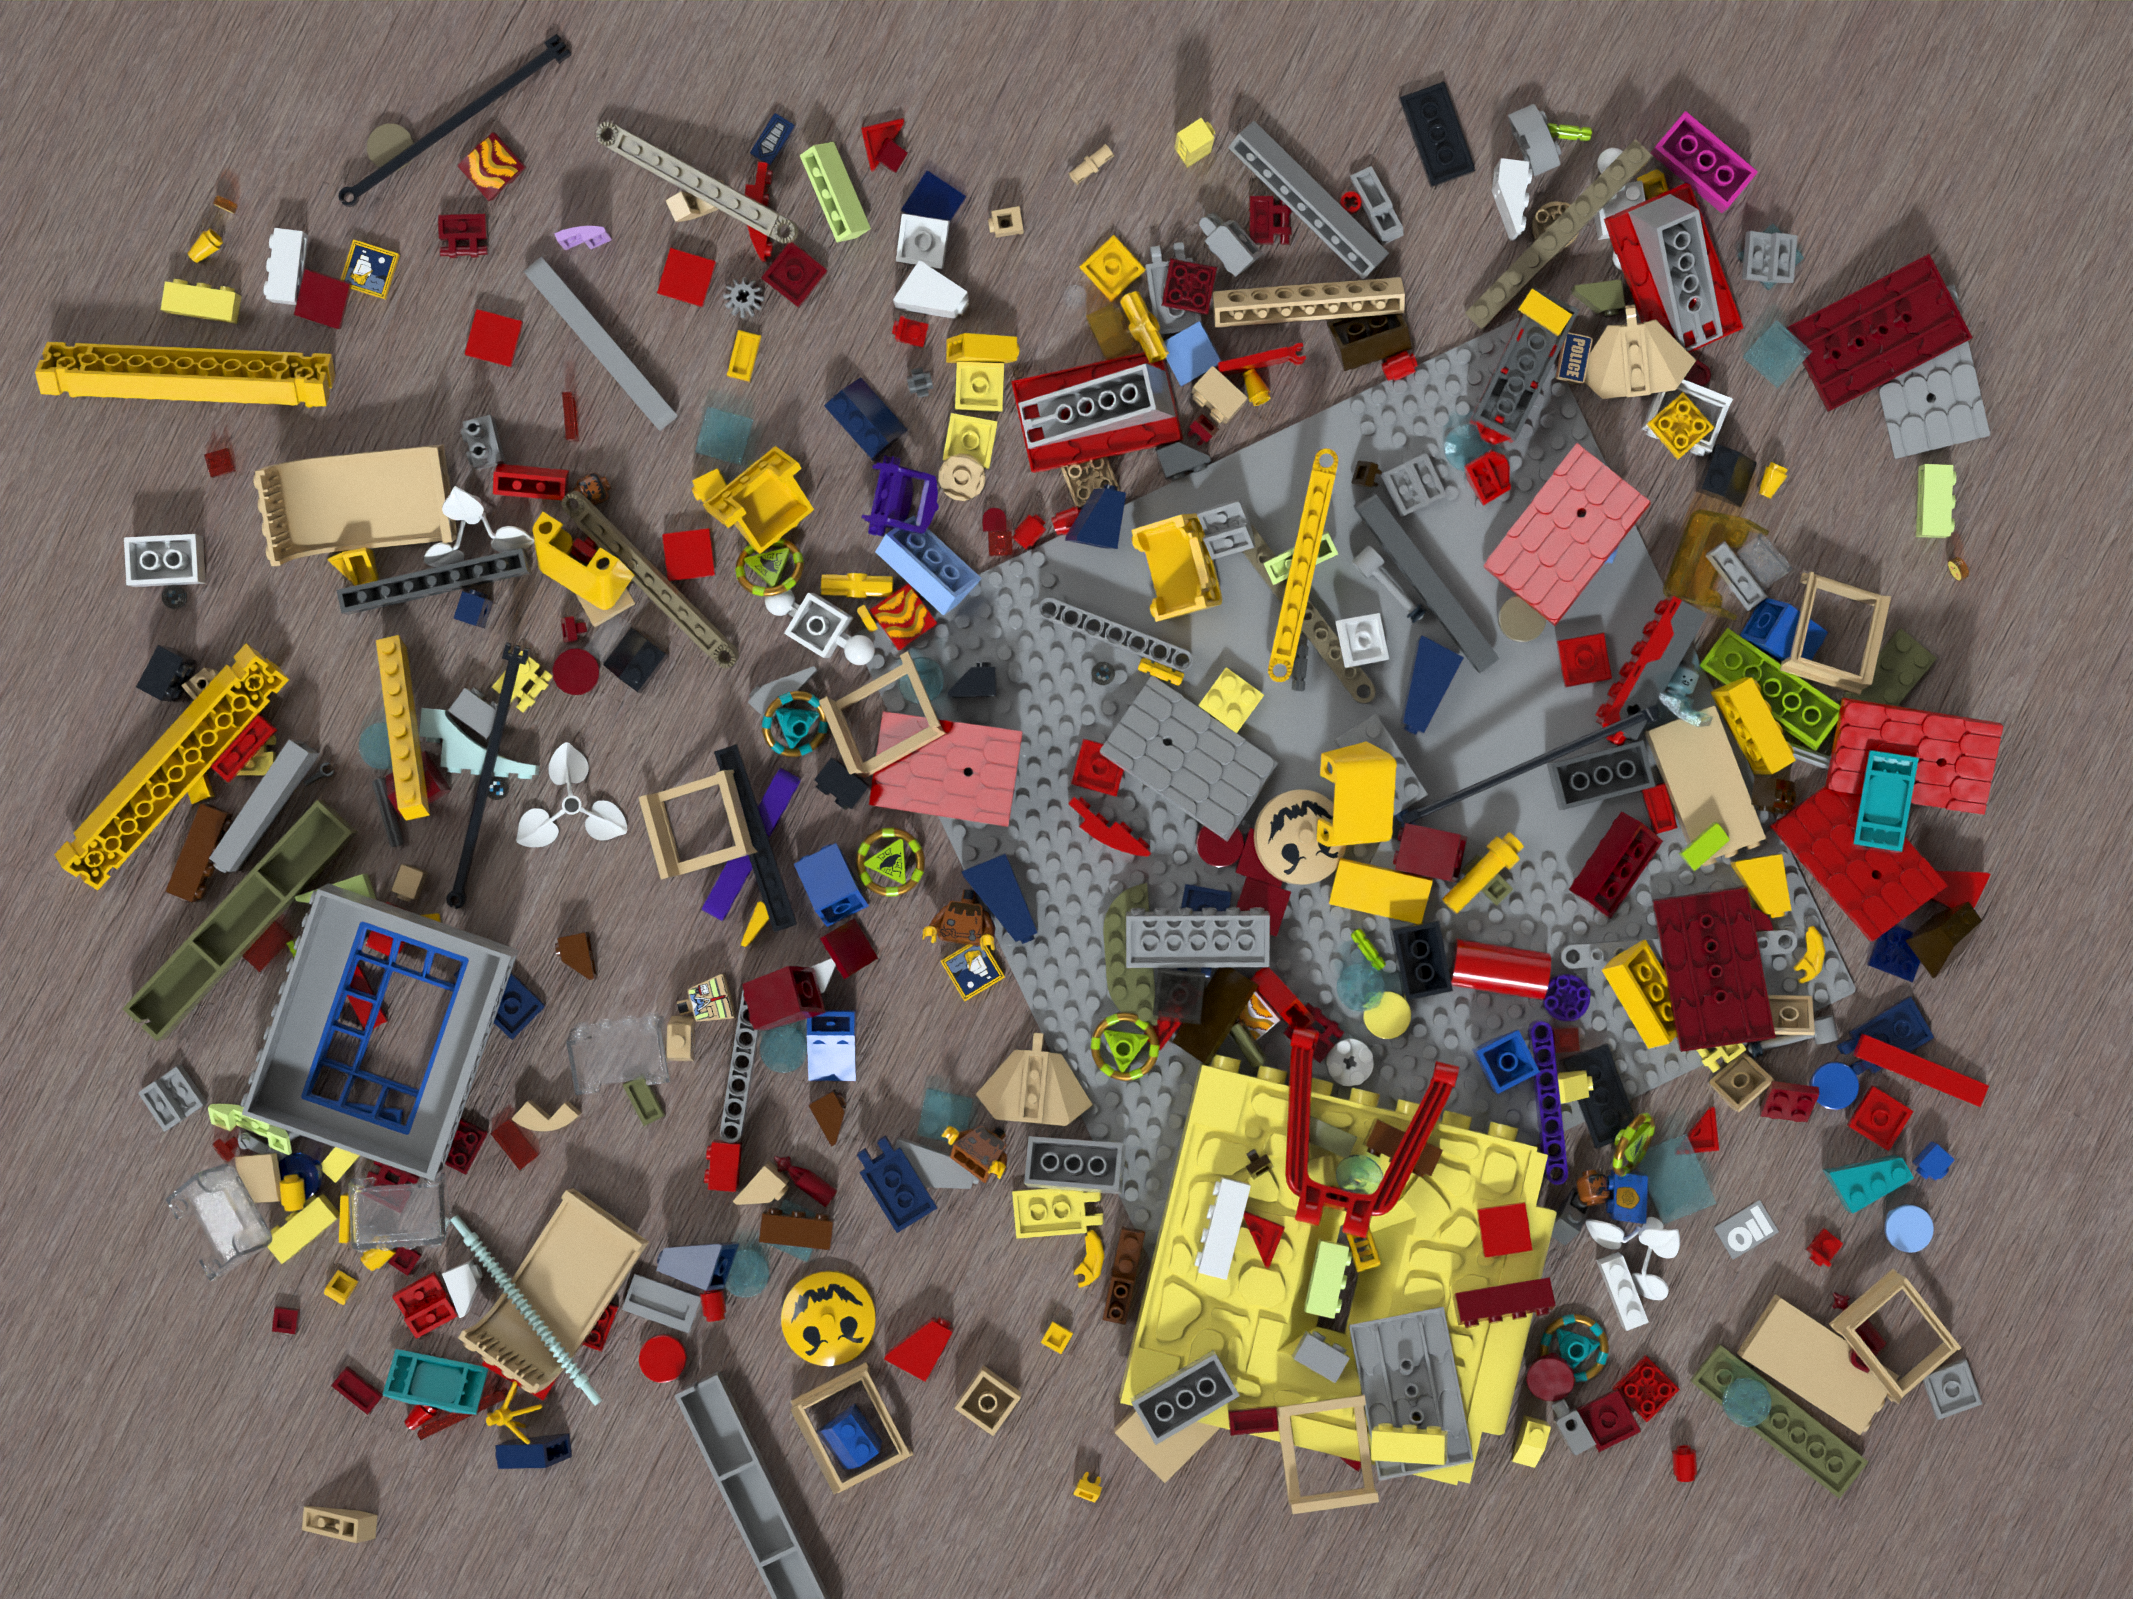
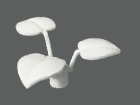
(469, 509)
(603, 822)
(1662, 1241)

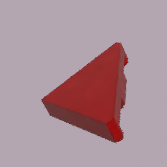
(876, 135)
(1704, 1133)
(1265, 1235)

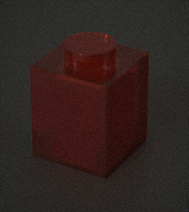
(1566, 1039)

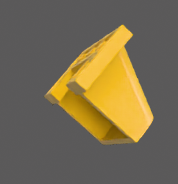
(762, 500)

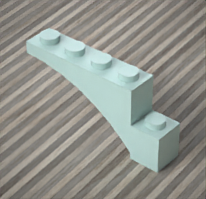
(463, 752)

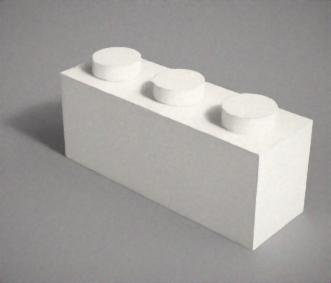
(285, 265)
(1622, 1291)

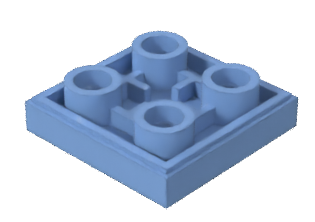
(1191, 353)

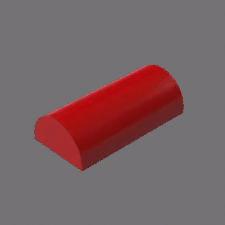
(1500, 969)

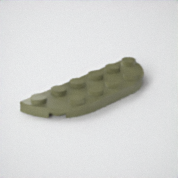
(1129, 987)

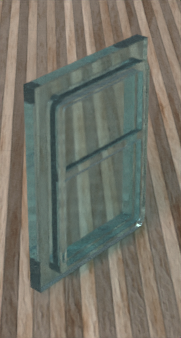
(1676, 1179)

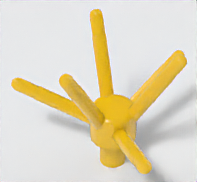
(505, 1415)

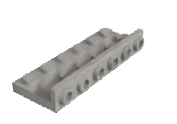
(1197, 938)

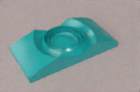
(1885, 800)
(435, 1382)

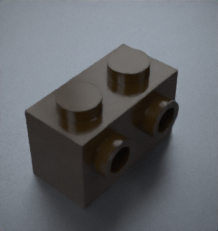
(1773, 794)

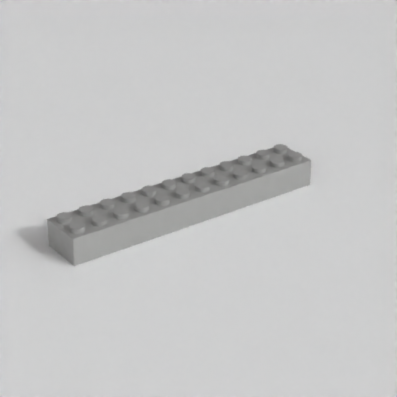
(749, 1490)

